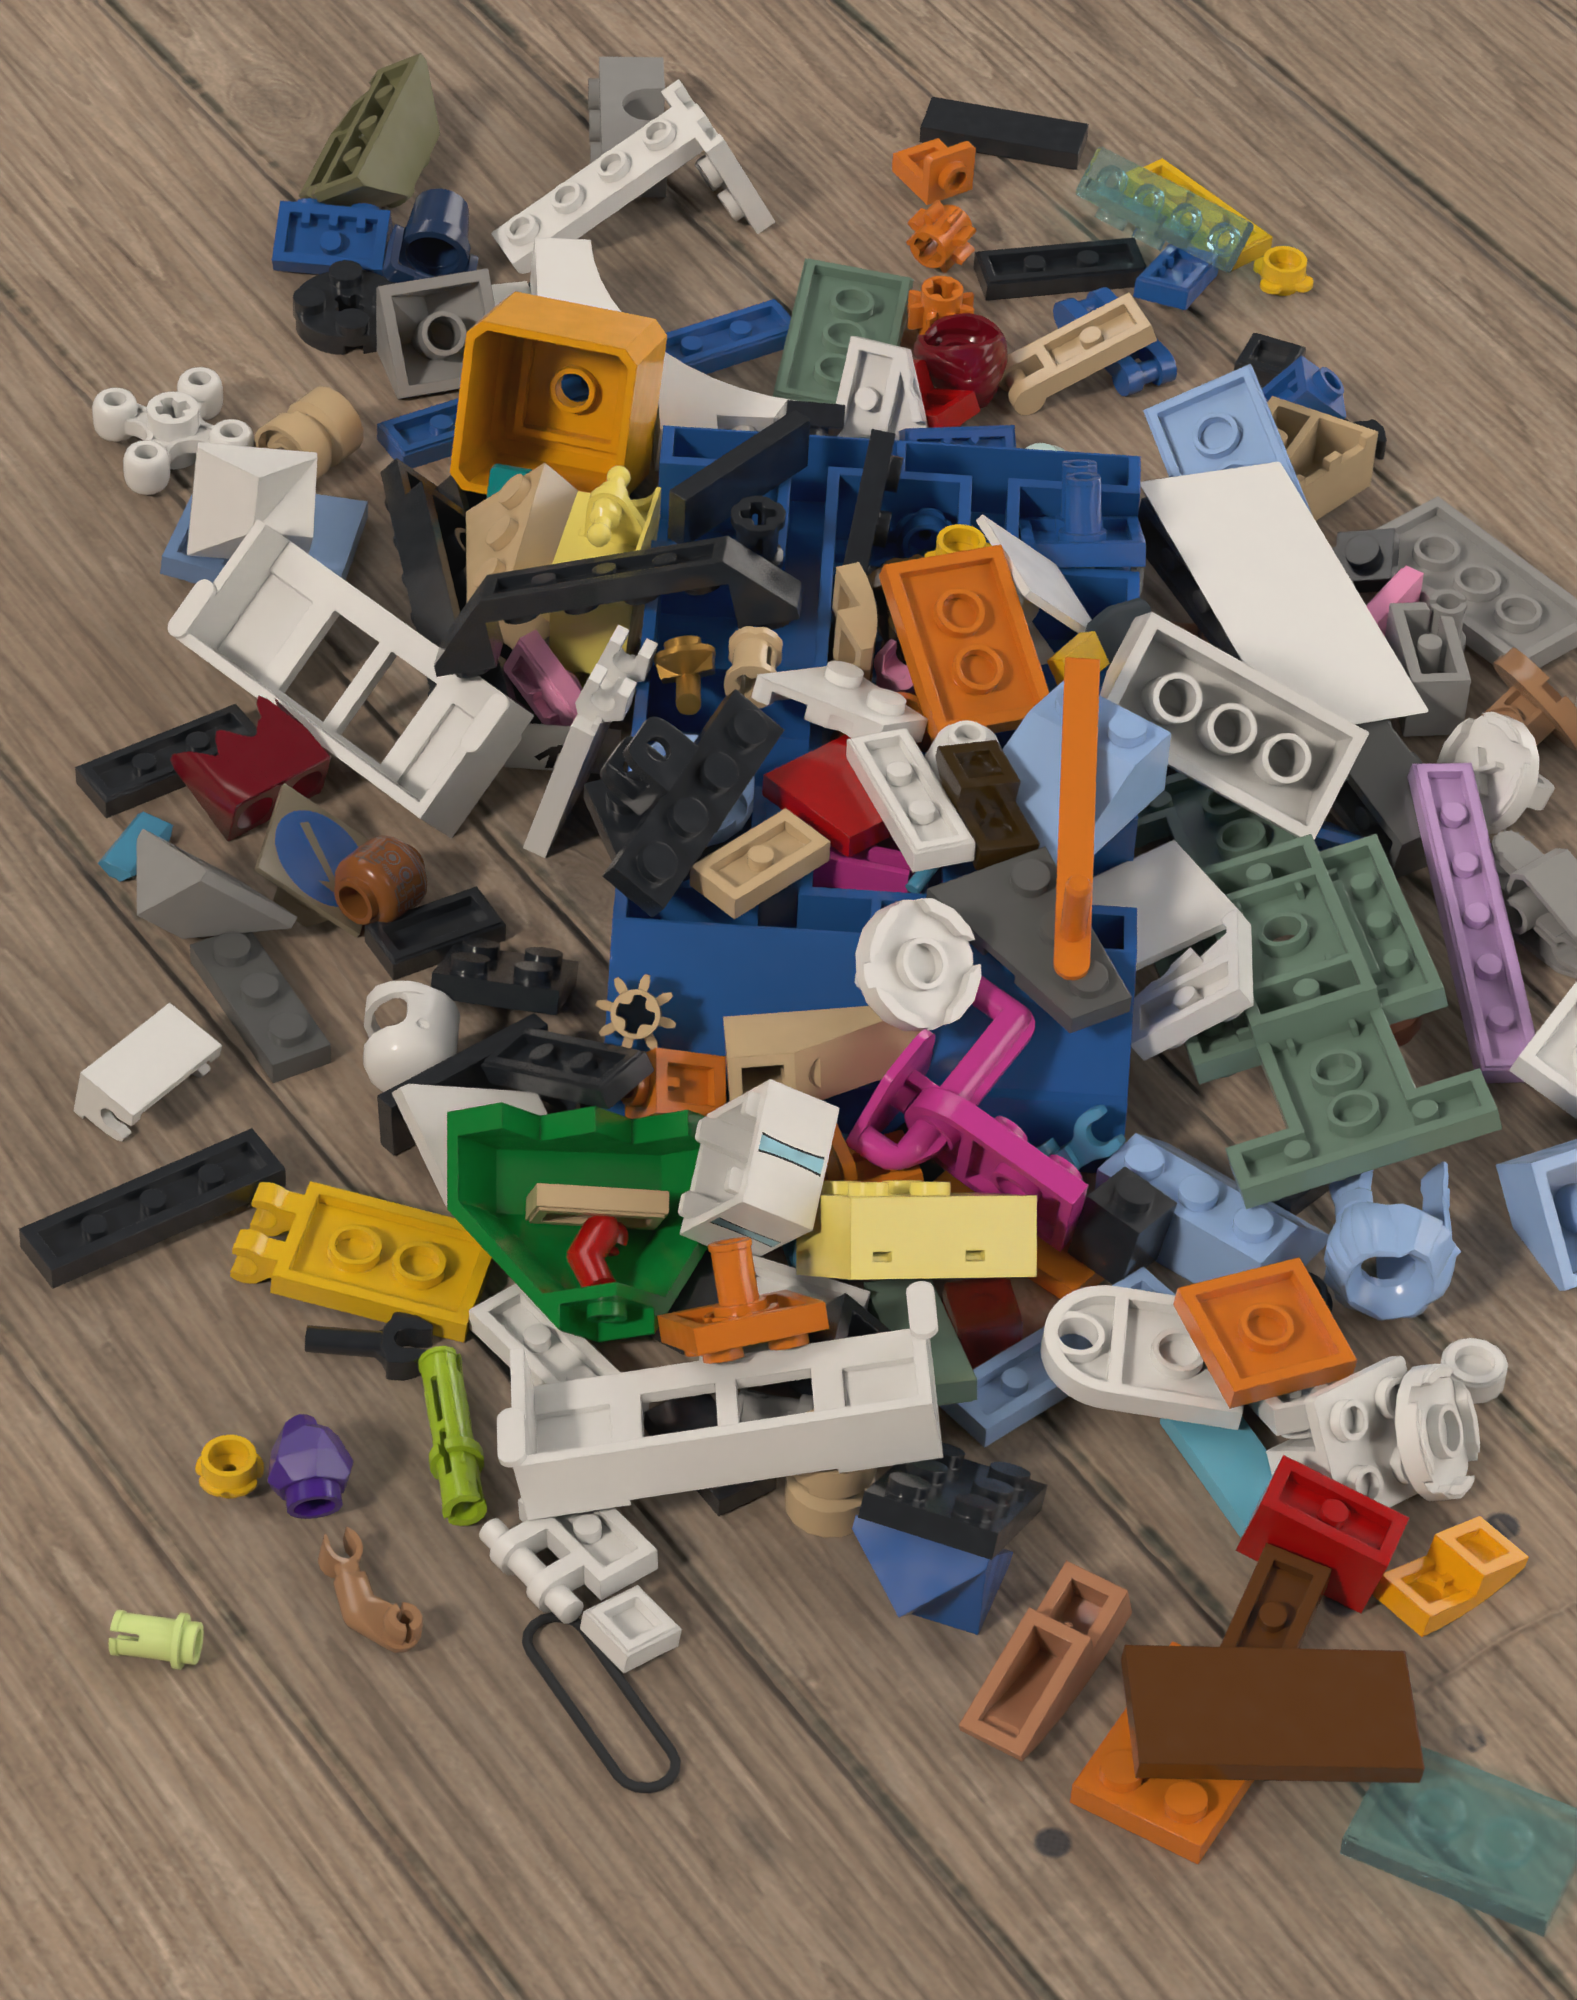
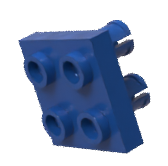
(1080, 532)

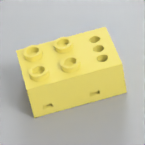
(918, 1232)

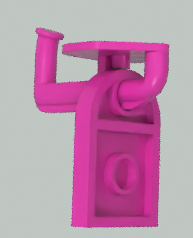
(960, 1136)

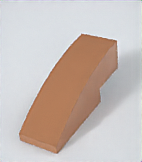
(1047, 1661)

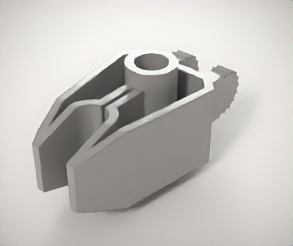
(1539, 899)

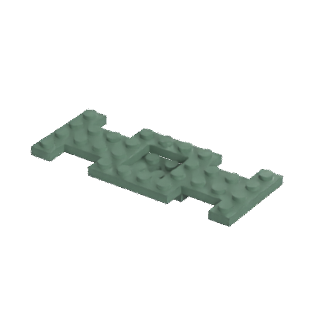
(1318, 999)

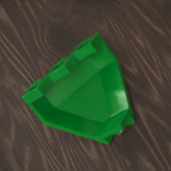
(504, 1151)

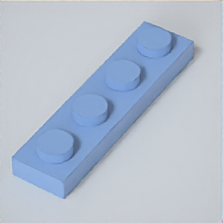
(1015, 1383)

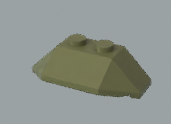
(379, 141)

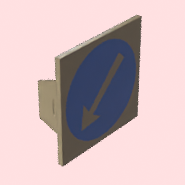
(302, 856)

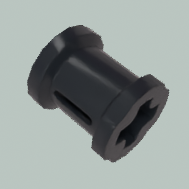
(764, 534)

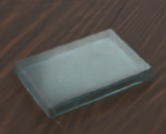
(1470, 1840)

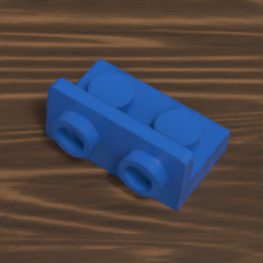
(317, 235)

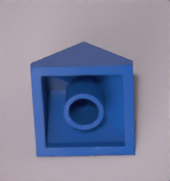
(932, 1577)

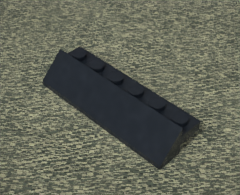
(432, 553)

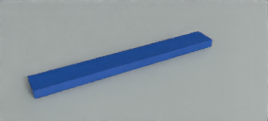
(704, 346)

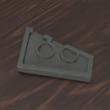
(1014, 921)

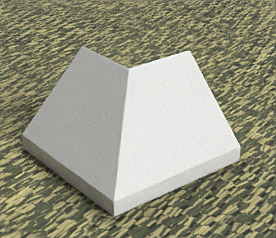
(248, 484)

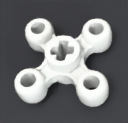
(167, 426)

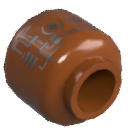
(380, 881)

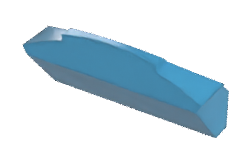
(121, 858)

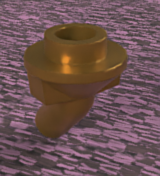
(686, 662)

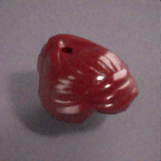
(964, 354)

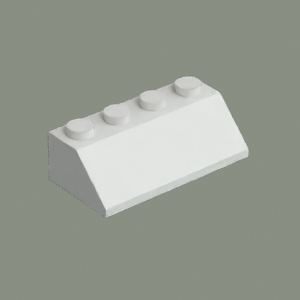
(1234, 725)

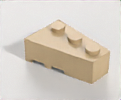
(1326, 452)
(516, 532)

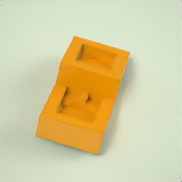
(1453, 1578)

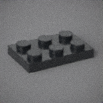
(955, 1501)

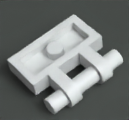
(592, 1550)

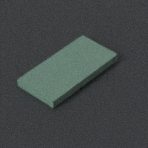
(828, 310)

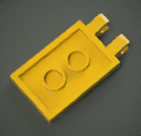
(363, 1256)

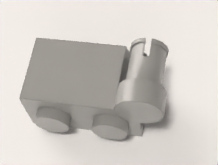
(1432, 654)

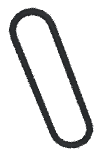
(581, 1723)

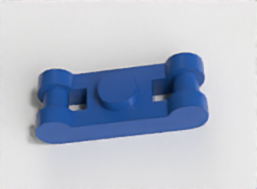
(1127, 375)

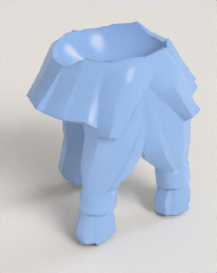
(1409, 1245)

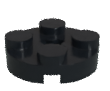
(338, 308)

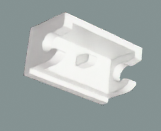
(143, 1070)

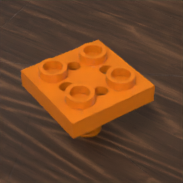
(742, 1314)

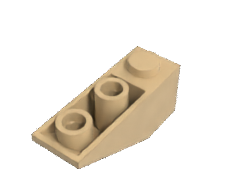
(811, 1050)

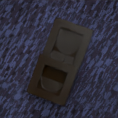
(985, 795)

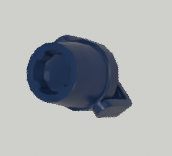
(432, 241)

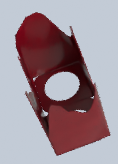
(246, 777)

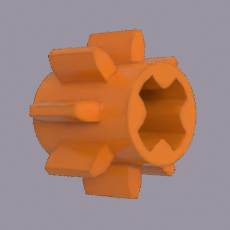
(941, 236)
(937, 299)

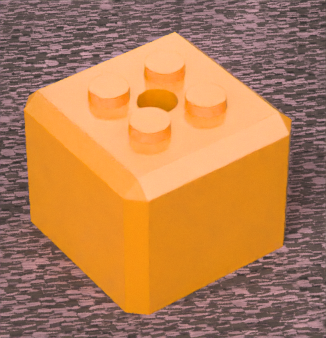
(515, 403)

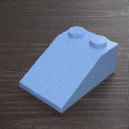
(1128, 775)

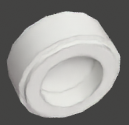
(1478, 1366)

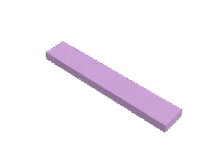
(1472, 916)

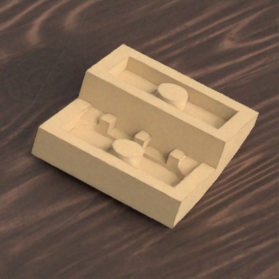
(853, 619)

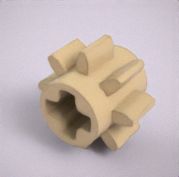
(652, 1004)

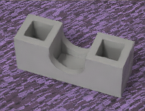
(623, 102)

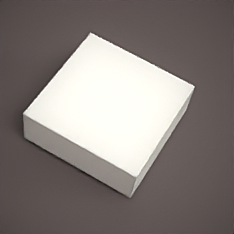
(630, 1629)

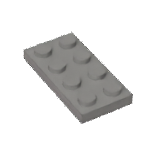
(1504, 594)

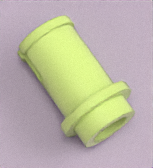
(158, 1638)

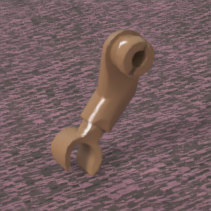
(361, 1610)

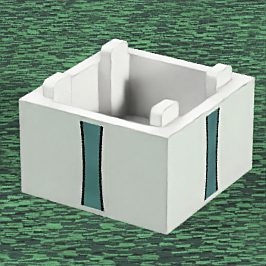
(759, 1168)

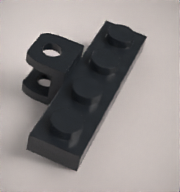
(684, 794)

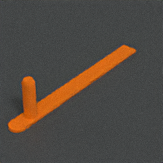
(1076, 818)

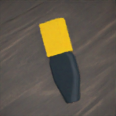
(1101, 637)

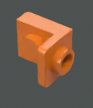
(678, 1083)

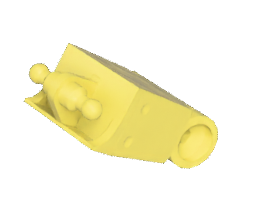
(602, 526)

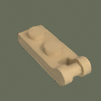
(1075, 352)

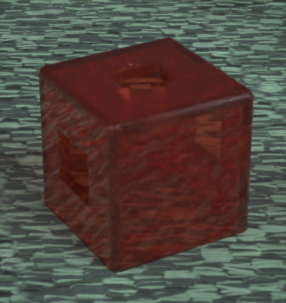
(983, 1316)

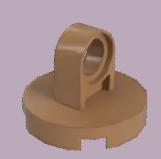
(1534, 700)

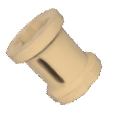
(751, 653)

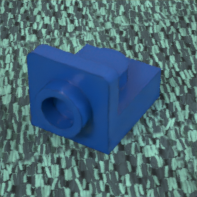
(1309, 387)

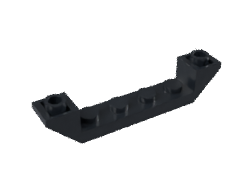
(758, 591)

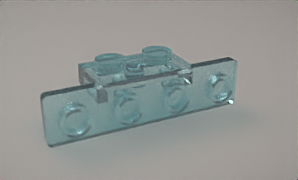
(1162, 210)

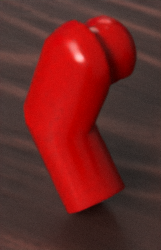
(592, 1246)

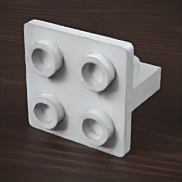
(1355, 1434)

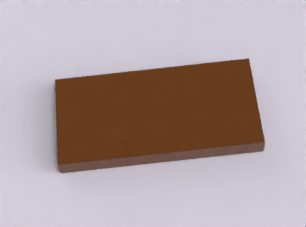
(1271, 1714)

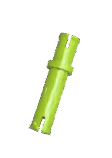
(455, 1454)

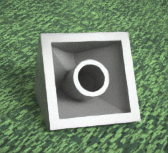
(425, 329)
(196, 897)

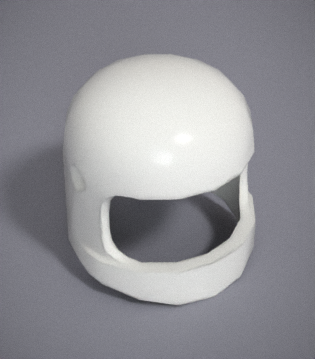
(414, 1044)

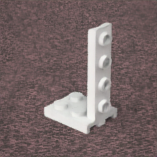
(630, 171)

